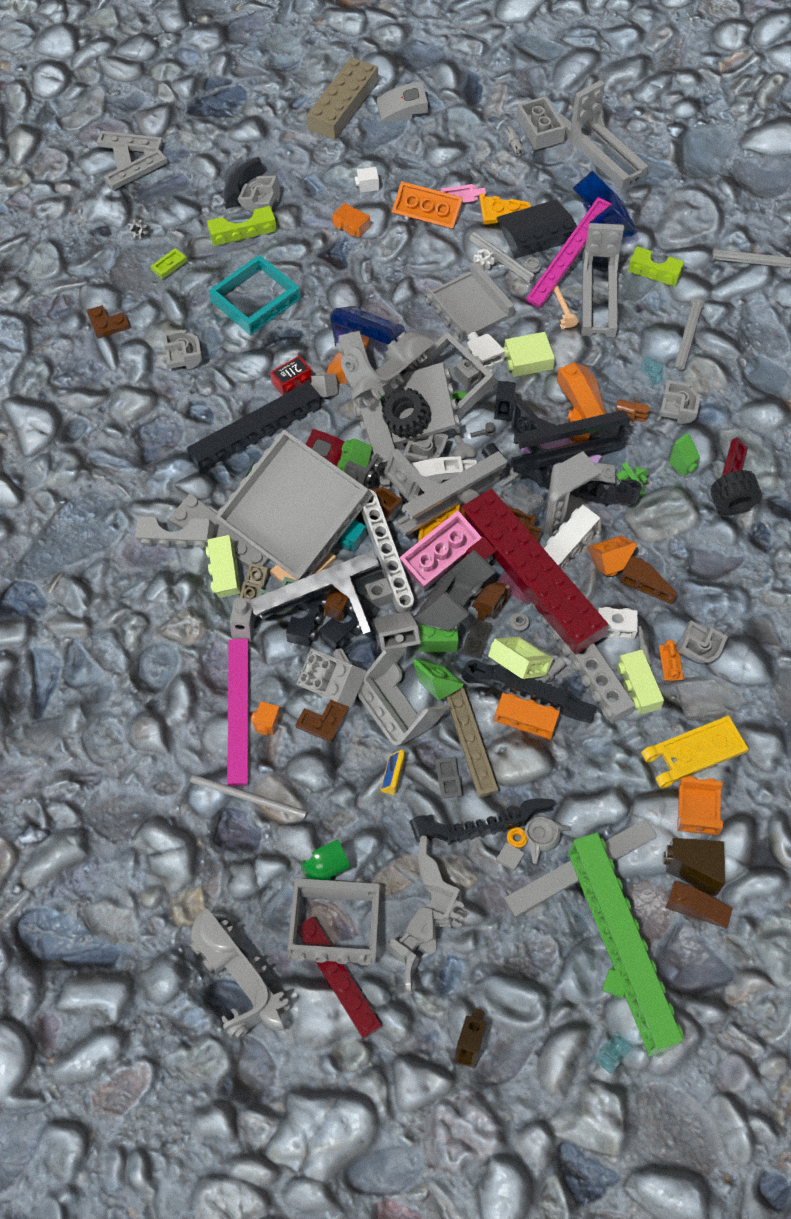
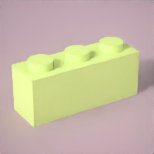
(223, 566)
(640, 682)

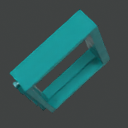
(266, 313)

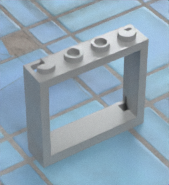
(480, 389)
(333, 890)

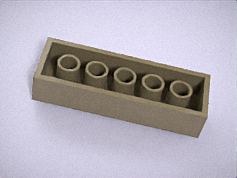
(342, 98)

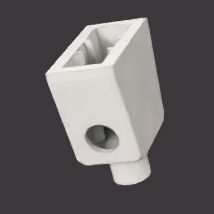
(486, 349)

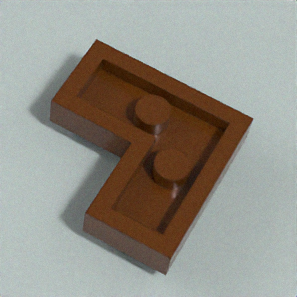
(106, 325)
(324, 725)

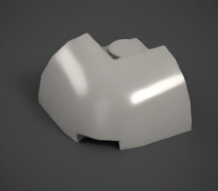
(260, 193)
(182, 349)
(680, 402)
(426, 447)
(701, 644)

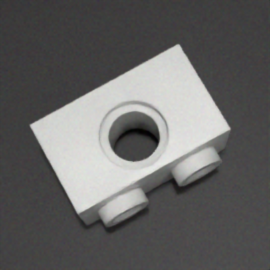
(628, 622)

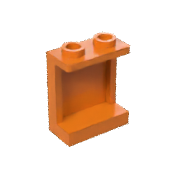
(699, 806)

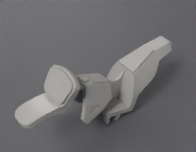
(440, 912)

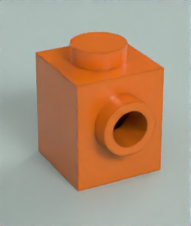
(266, 718)

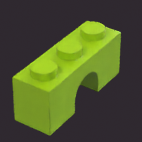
(666, 272)

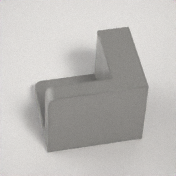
(325, 384)

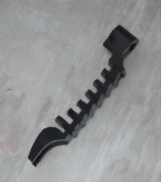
(626, 491)
(569, 704)
(426, 825)

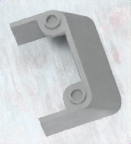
(563, 480)
(389, 705)

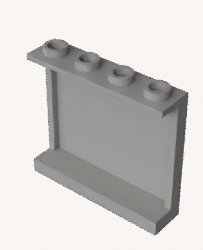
(470, 303)
(437, 391)

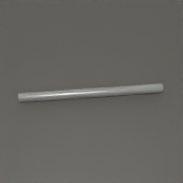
(248, 796)

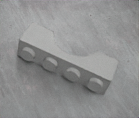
(196, 533)

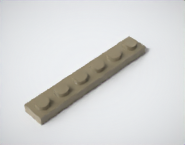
(471, 743)

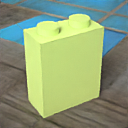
(528, 354)

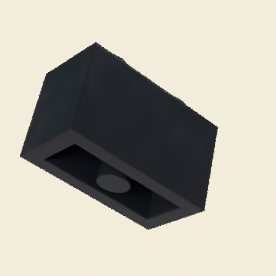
(504, 400)

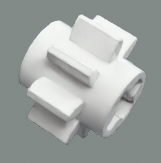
(484, 259)

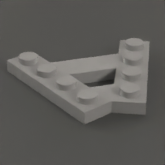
(127, 170)

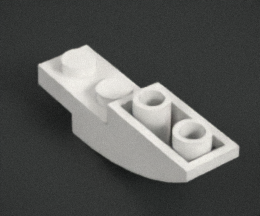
(442, 468)

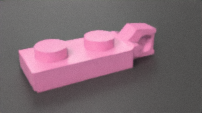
(468, 192)

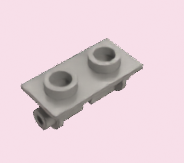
(607, 473)

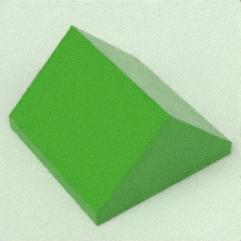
(436, 678)

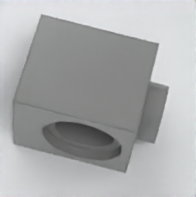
(380, 586)

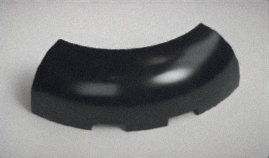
(242, 174)

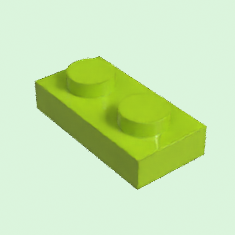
(168, 263)

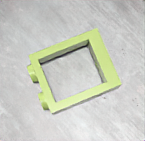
(520, 657)

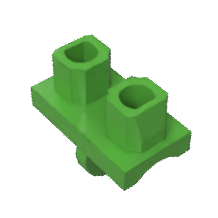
(627, 474)

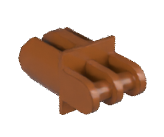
(636, 411)

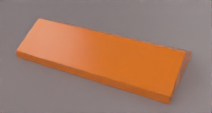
(427, 205)

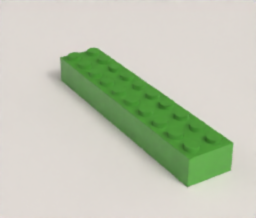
(625, 946)

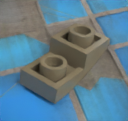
(254, 581)

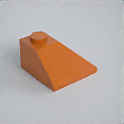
(612, 554)

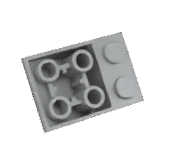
(331, 677)

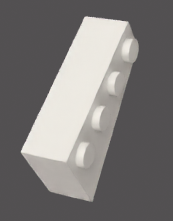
(573, 535)

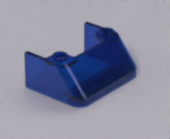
(594, 187)
(351, 318)

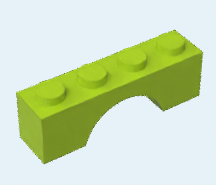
(260, 223)

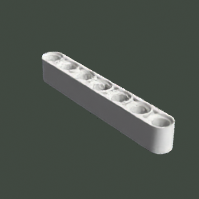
(389, 559)

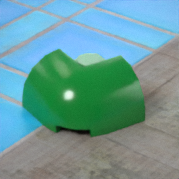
(325, 862)

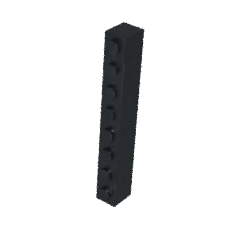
(254, 427)

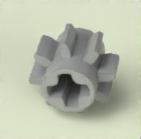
(136, 224)

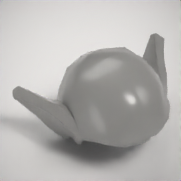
(542, 835)

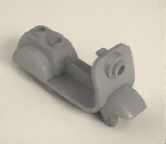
(401, 354)
(221, 952)

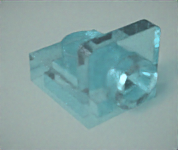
(613, 1053)

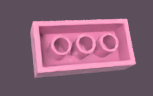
(439, 550)

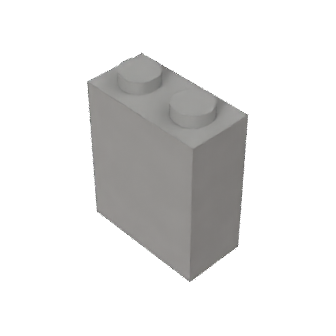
(396, 631)

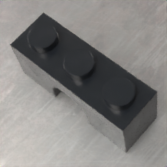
(303, 630)
(338, 634)

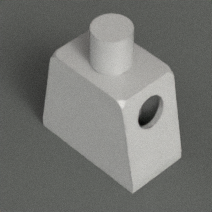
(242, 615)

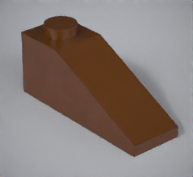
(646, 579)
(698, 905)

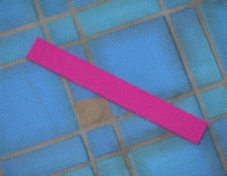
(565, 257)
(237, 712)

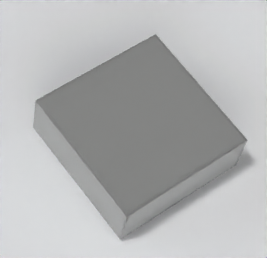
(510, 857)

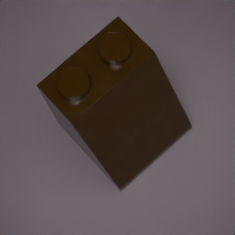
(697, 863)

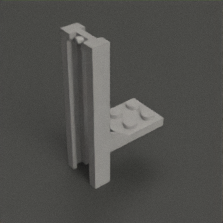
(588, 112)
(601, 241)
(437, 497)

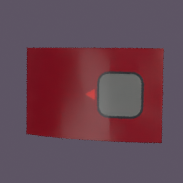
(326, 445)

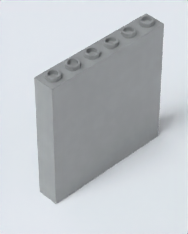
(293, 506)

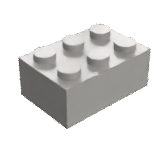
(540, 122)

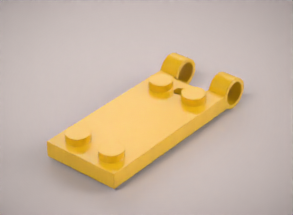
(697, 750)

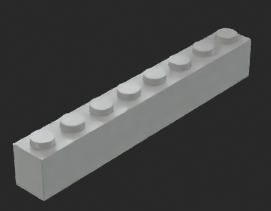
(371, 417)

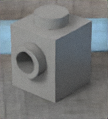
(467, 373)

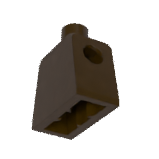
(471, 1039)

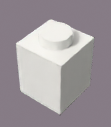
(367, 179)

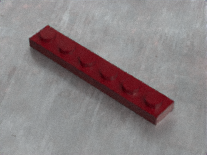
(340, 982)

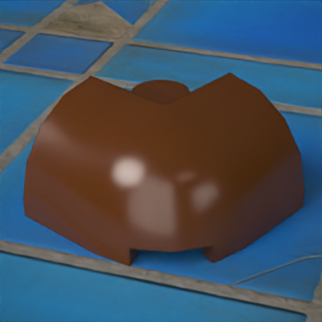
(389, 504)
(491, 599)

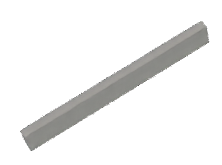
(565, 875)

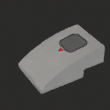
(402, 102)

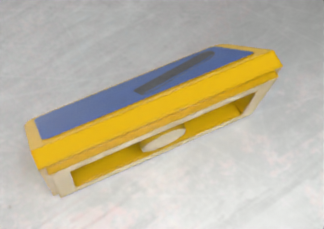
(392, 772)

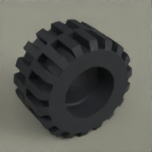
(400, 402)
(736, 492)

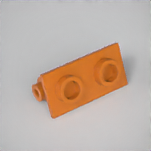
(670, 662)

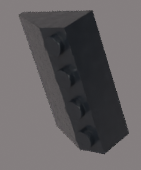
(537, 228)

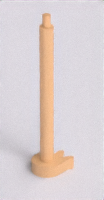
(569, 320)

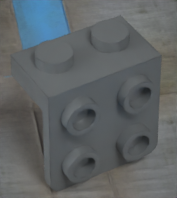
(361, 474)

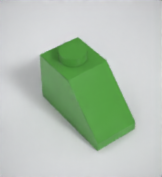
(684, 455)

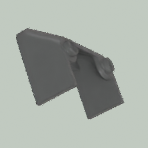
(445, 603)

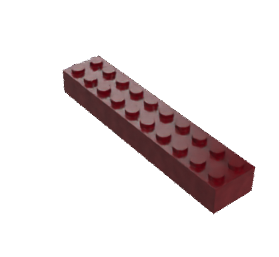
(535, 572)

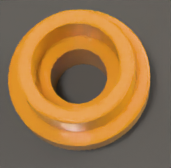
(517, 832)

